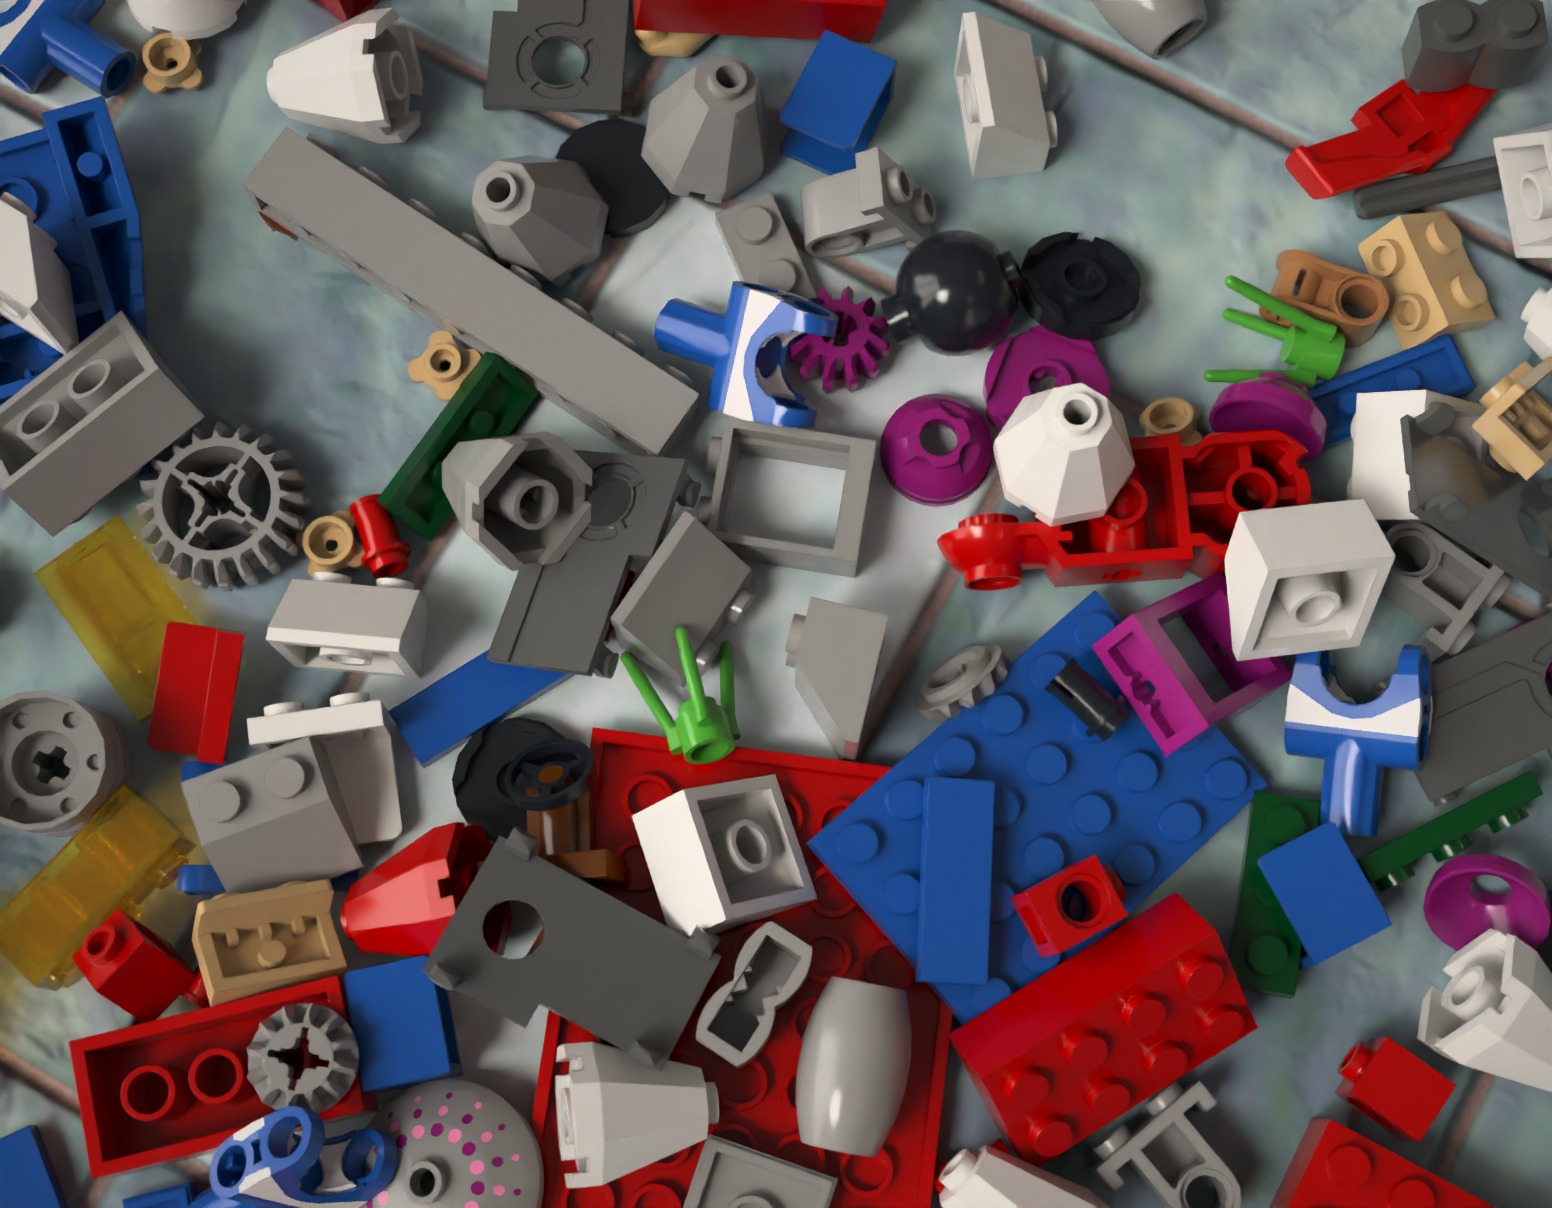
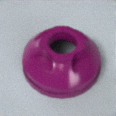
(1269, 404)
(929, 477)
(1462, 912)

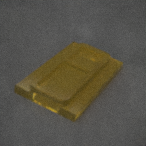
(116, 608)

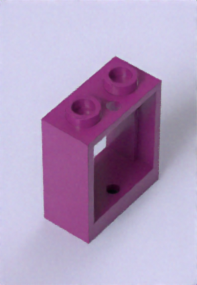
(1181, 707)

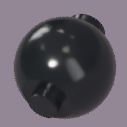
(954, 294)

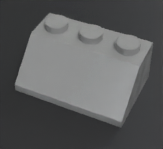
(90, 424)

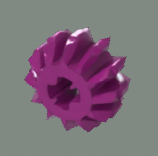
(847, 361)

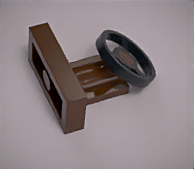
(562, 812)

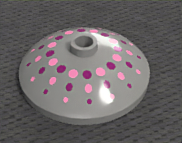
(468, 1140)

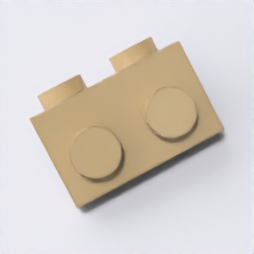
(1426, 278)
(1518, 420)
(266, 940)

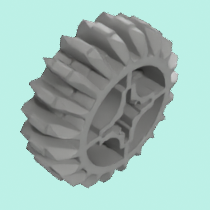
(247, 464)

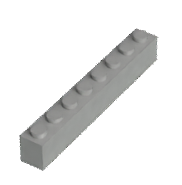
(471, 295)

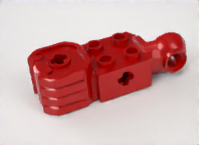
(1164, 520)

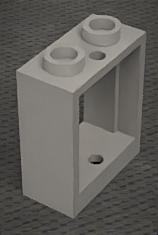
(797, 446)

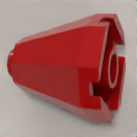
(416, 892)

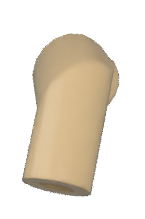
(670, 43)

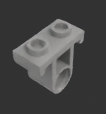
(865, 208)
(1442, 589)
(1167, 1151)

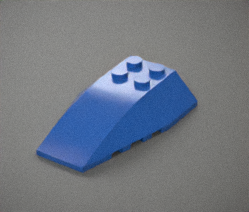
(86, 203)

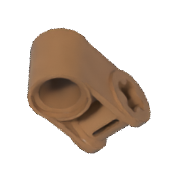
(1323, 292)

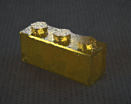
(103, 867)

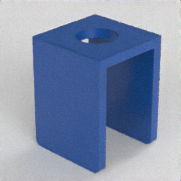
(837, 104)
(1323, 893)
(401, 1026)

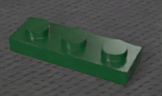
(482, 407)
(1448, 832)
(1262, 940)

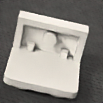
(359, 750)

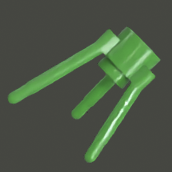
(1310, 349)
(703, 728)

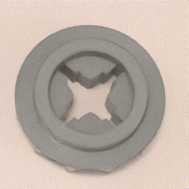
(961, 682)
(329, 1038)

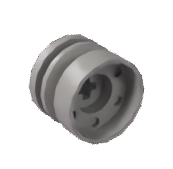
(50, 726)

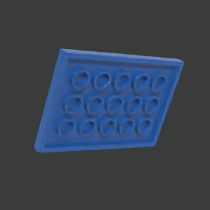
(1053, 805)

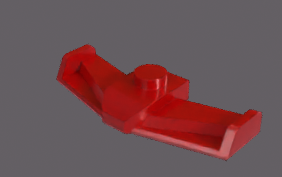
(1393, 137)

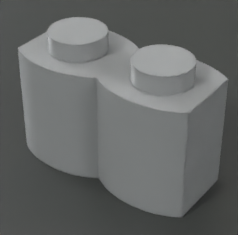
(766, 978)

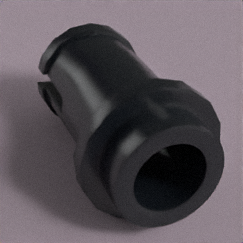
(1088, 700)

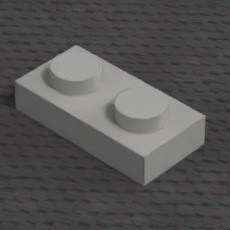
(763, 247)

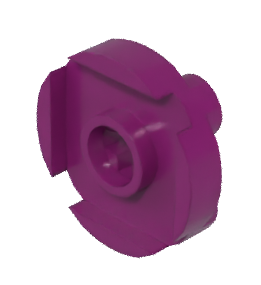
(1029, 358)

